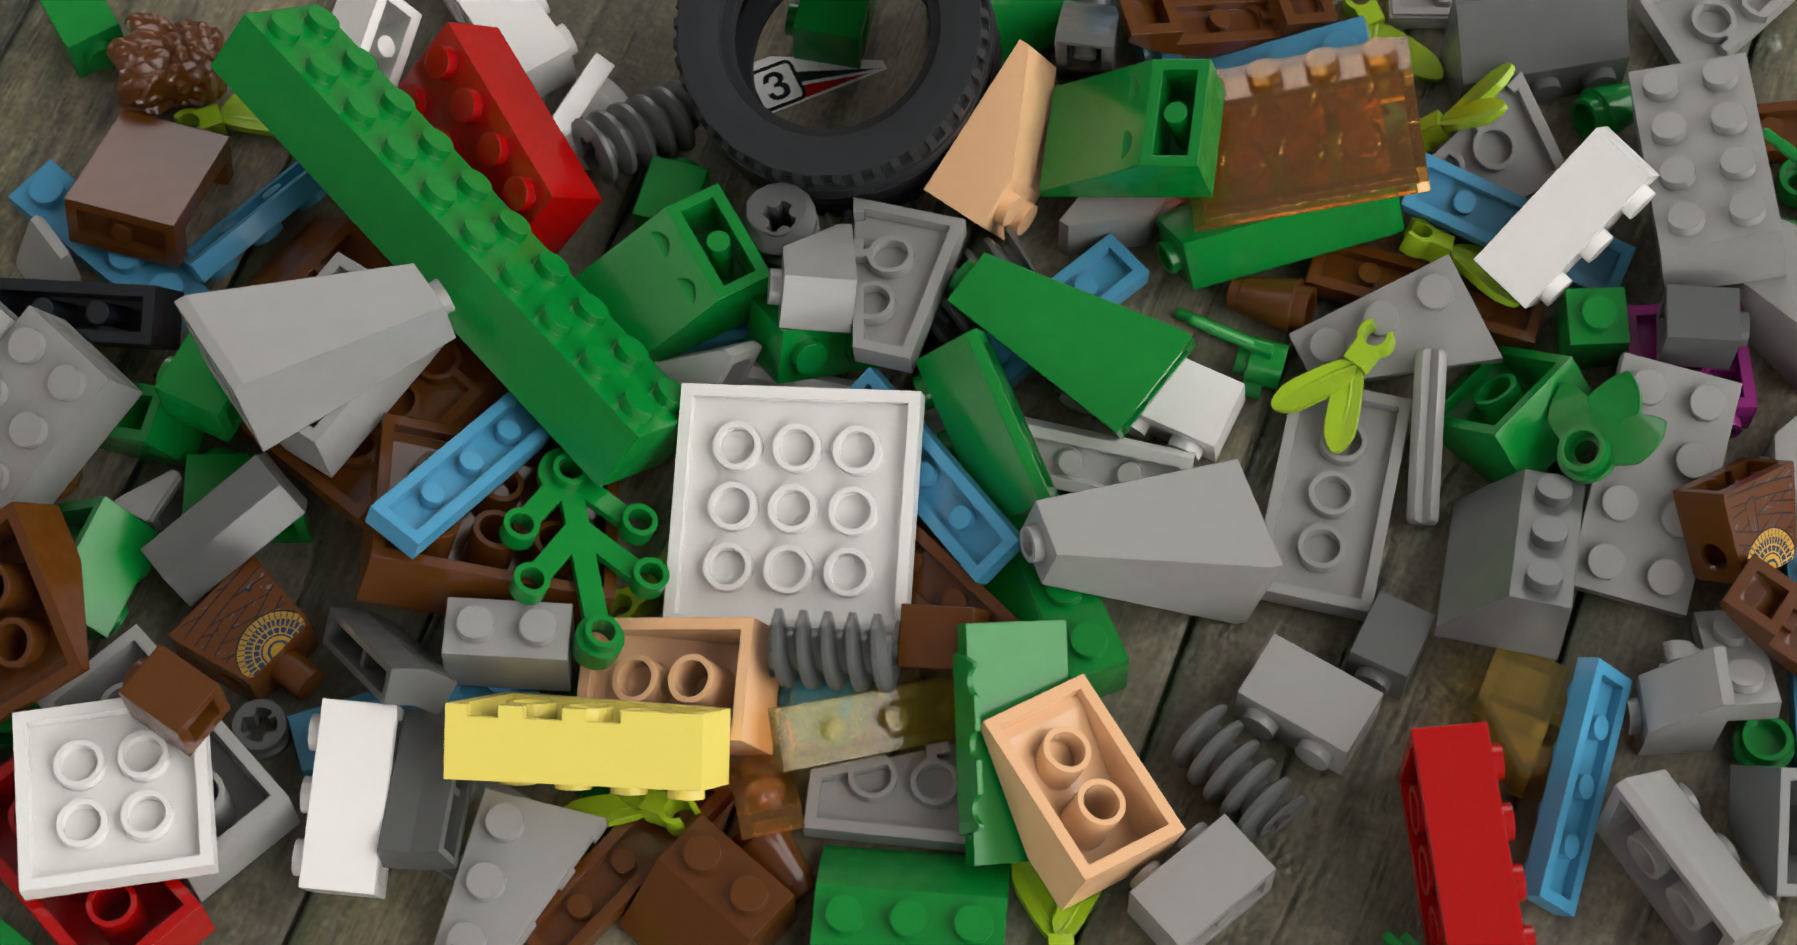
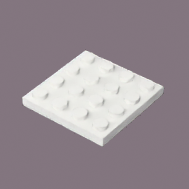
(794, 502)

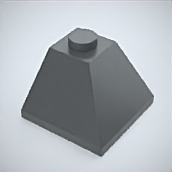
(1766, 823)

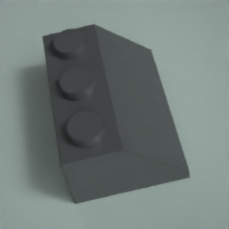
(1553, 43)
(1512, 564)

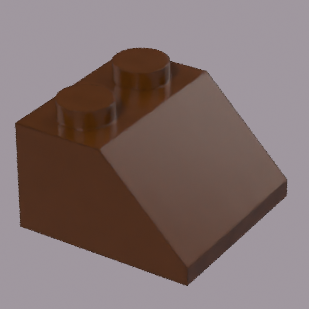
(709, 895)

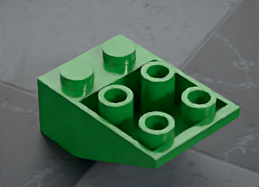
(1135, 132)
(681, 275)

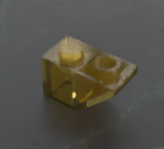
(1519, 703)

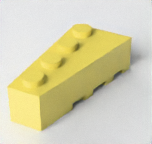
(588, 744)

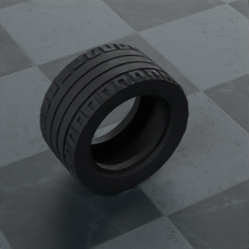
(874, 160)

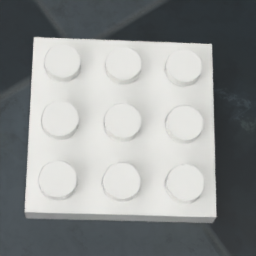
(107, 802)

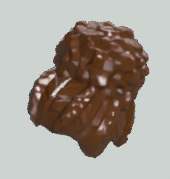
(166, 64)

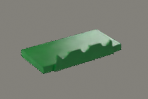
(993, 672)

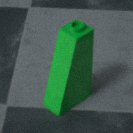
(1256, 246)
(1080, 343)

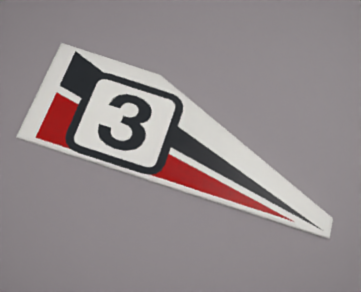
(789, 80)

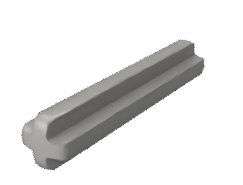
(1426, 437)

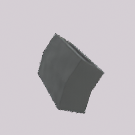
(225, 528)
(387, 660)
(423, 810)

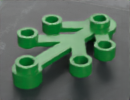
(583, 546)

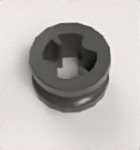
(250, 716)

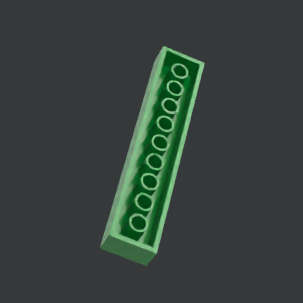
(433, 210)

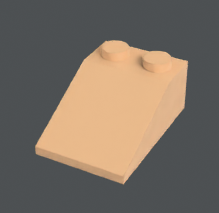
(999, 153)
(698, 665)
(1078, 792)

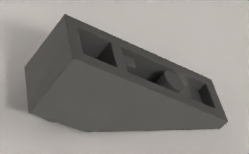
(1086, 39)

